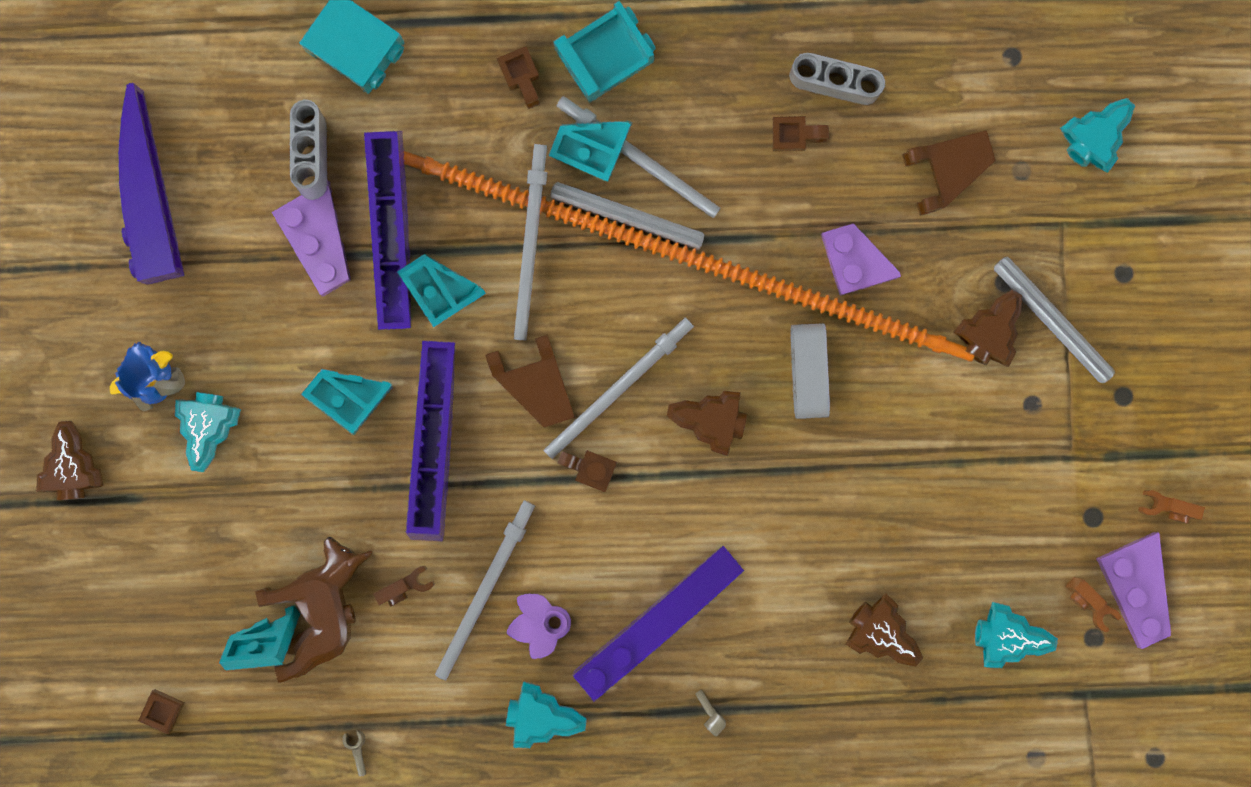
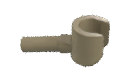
(716, 722)
(356, 751)

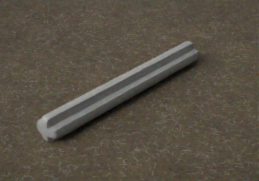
(627, 215)
(1054, 320)

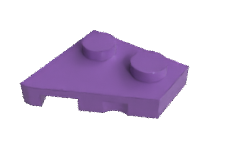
(856, 260)

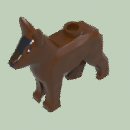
(323, 607)

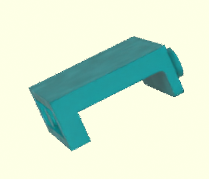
(353, 43)
(606, 52)

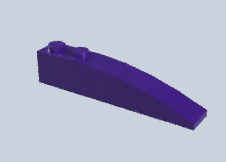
(144, 198)
(388, 226)
(432, 443)
(657, 624)

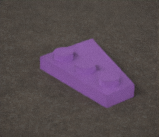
(316, 239)
(1139, 588)

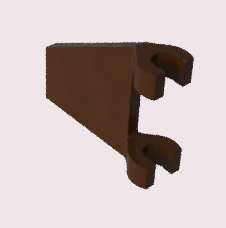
(953, 165)
(536, 385)

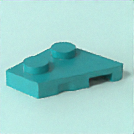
(591, 146)
(438, 288)
(346, 397)
(261, 644)

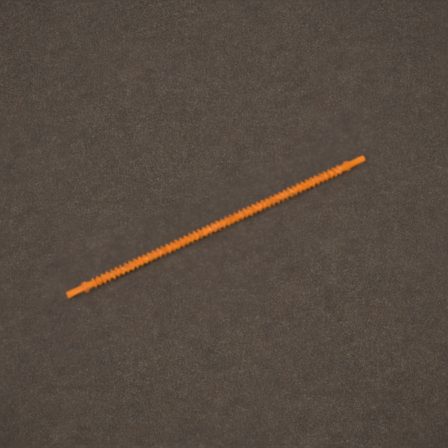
(444, 171)

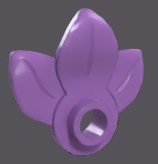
(534, 624)

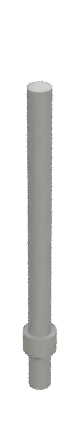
(645, 161)
(536, 179)
(664, 345)
(514, 532)

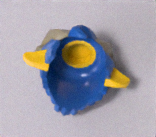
(147, 376)

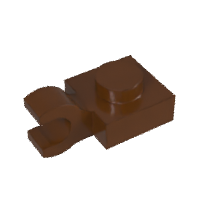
(520, 73)
(792, 133)
(592, 469)
(396, 592)

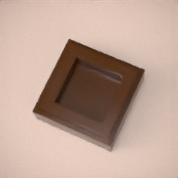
(161, 711)

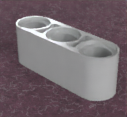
(852, 74)
(301, 137)
(810, 371)

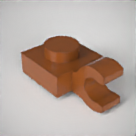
(1178, 509)
(1086, 597)

